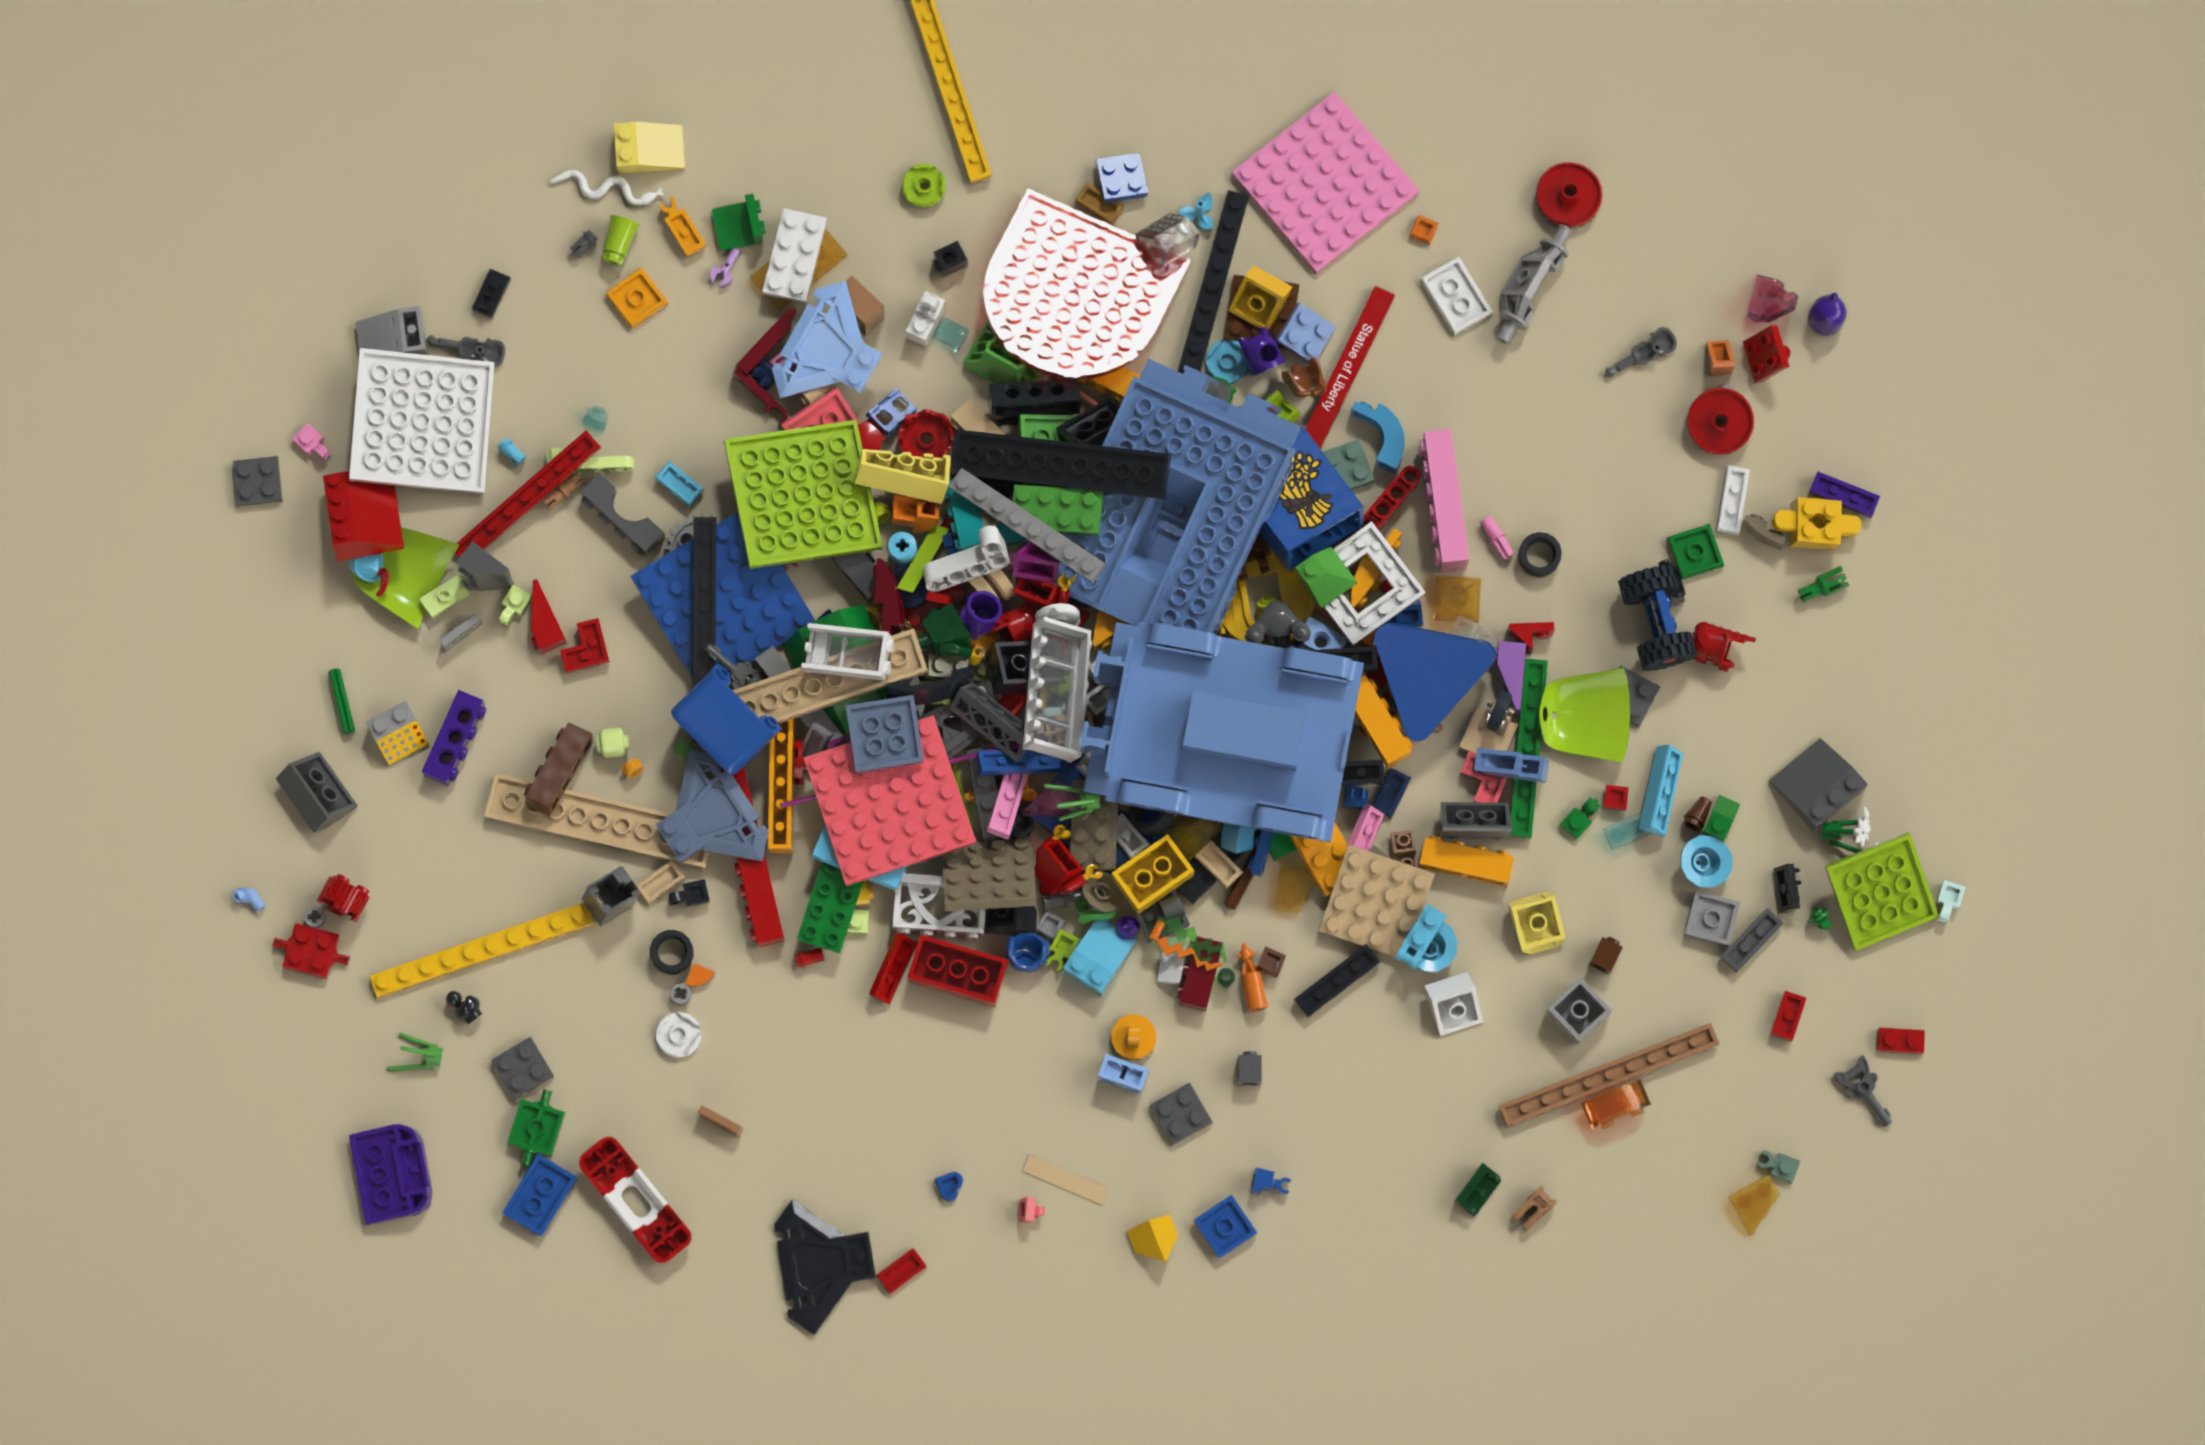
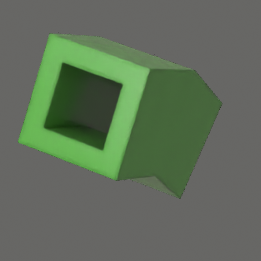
(682, 749)

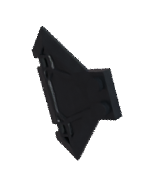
(819, 1264)

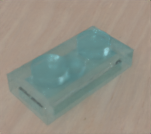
(1624, 832)

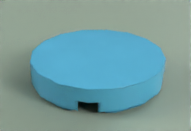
(1226, 361)

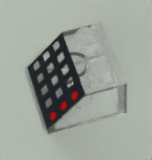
(1169, 238)

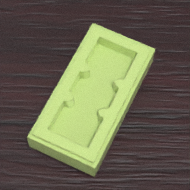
(444, 597)

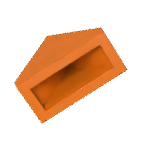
(1720, 358)

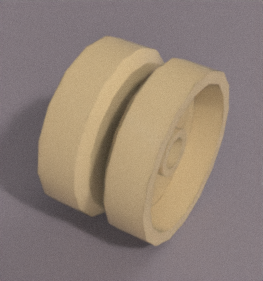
(993, 582)

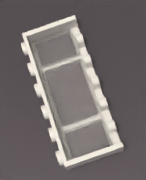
(1057, 689)

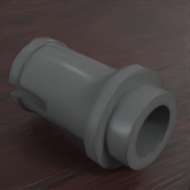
(584, 243)

